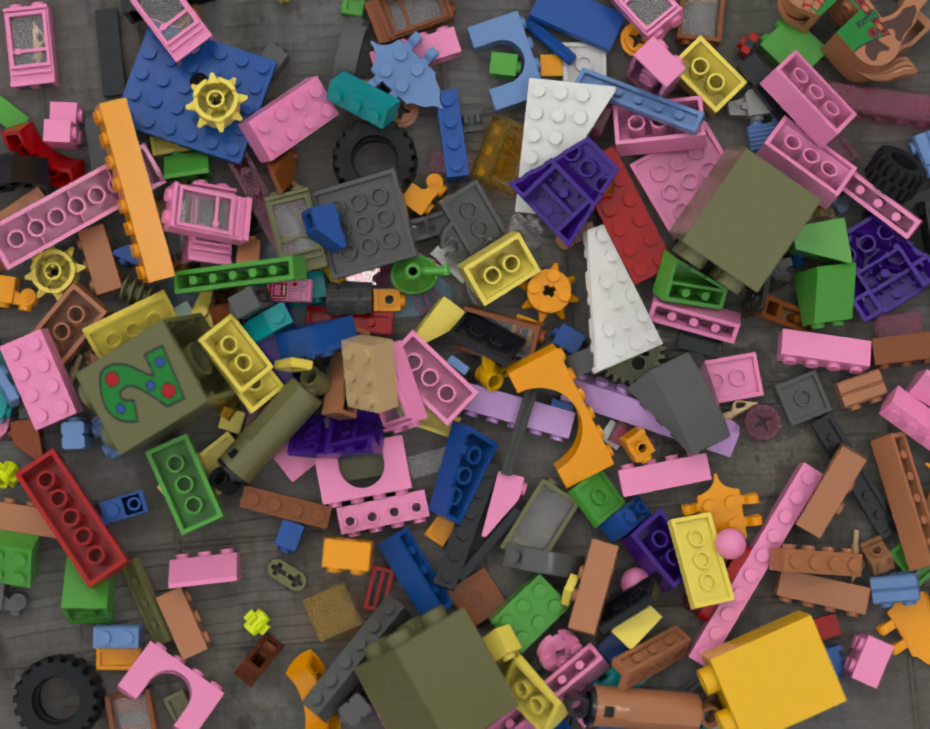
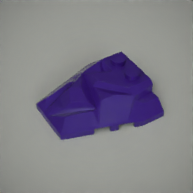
(886, 268)

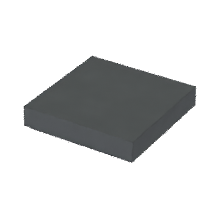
(802, 398)

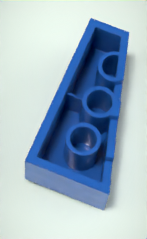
(461, 471)

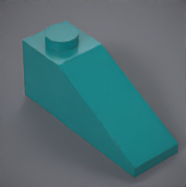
(269, 323)

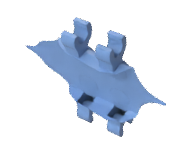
(406, 73)

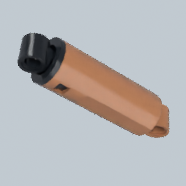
(640, 708)

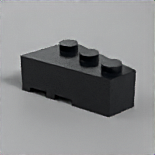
(22, 170)

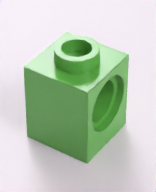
(504, 66)

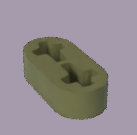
(284, 579)

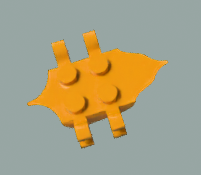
(725, 507)
(913, 627)

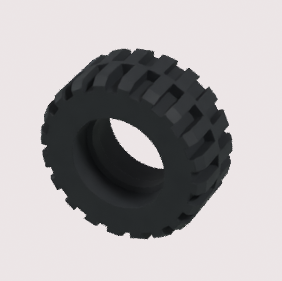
(366, 132)
(68, 667)

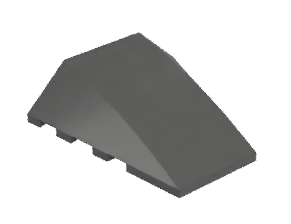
(683, 402)

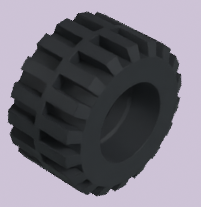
(895, 173)

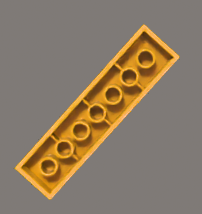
(133, 190)

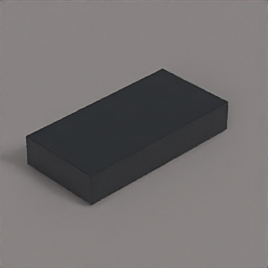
(694, 342)

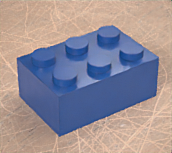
(315, 338)

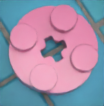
(564, 641)

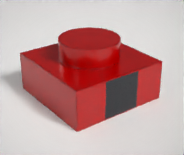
(746, 45)

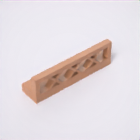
(651, 657)

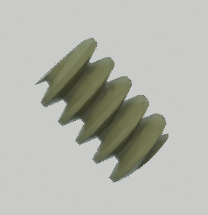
(136, 292)

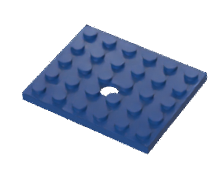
(162, 89)

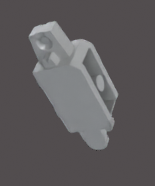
(748, 107)

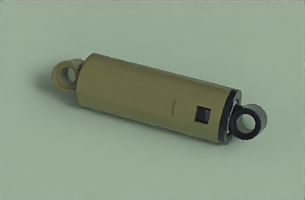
(270, 431)

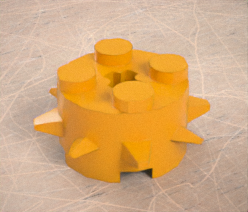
(545, 304)

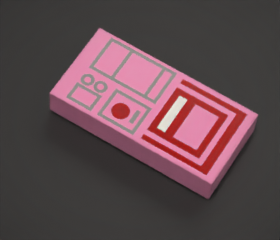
(292, 292)

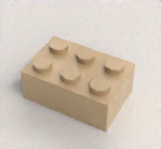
(370, 373)

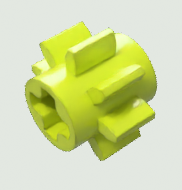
(7, 474)
(257, 622)

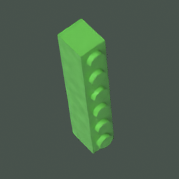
(240, 275)

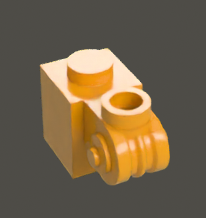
(421, 200)
(11, 296)

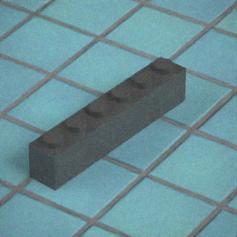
(340, 677)

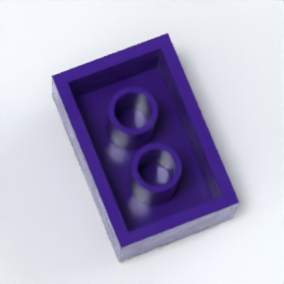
(654, 549)

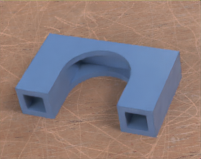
(507, 31)

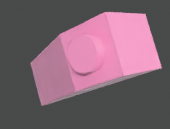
(504, 496)

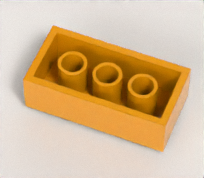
(348, 553)

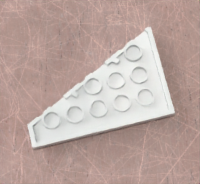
(556, 119)
(618, 319)

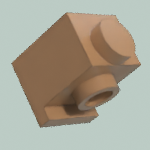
(877, 556)

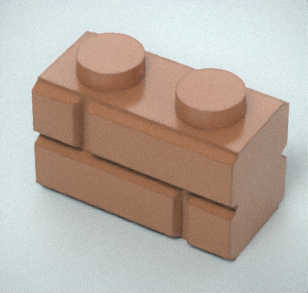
(860, 389)

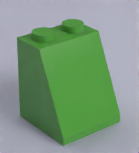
(823, 242)
(826, 295)
(87, 604)

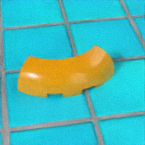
(305, 673)

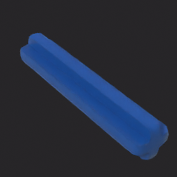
(550, 41)

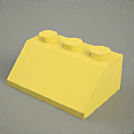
(709, 76)
(498, 267)

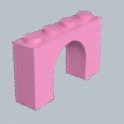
(394, 477)
(155, 662)

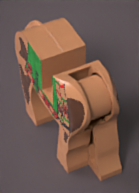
(865, 43)

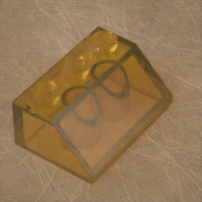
(499, 155)

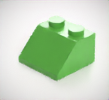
(188, 166)

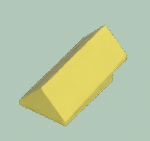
(241, 362)
(534, 696)

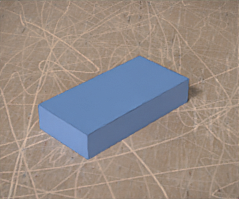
(459, 366)

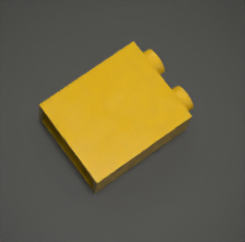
(771, 675)

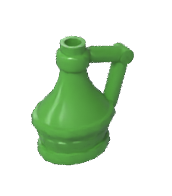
(423, 280)

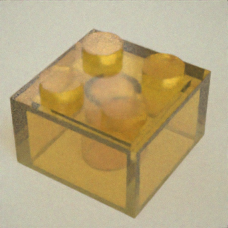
(332, 611)

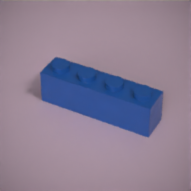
(452, 137)
(414, 571)

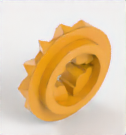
(627, 41)

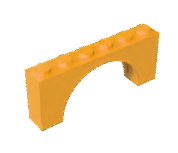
(547, 370)

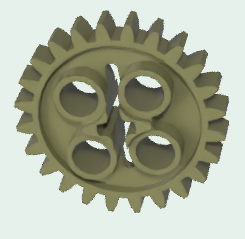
(626, 371)

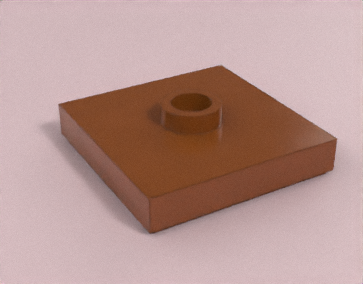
(477, 595)

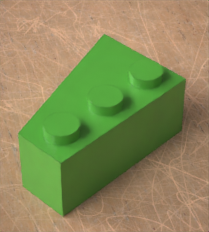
(687, 285)

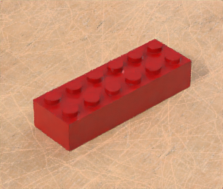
(630, 226)
(73, 518)

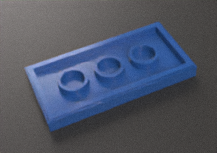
(581, 20)

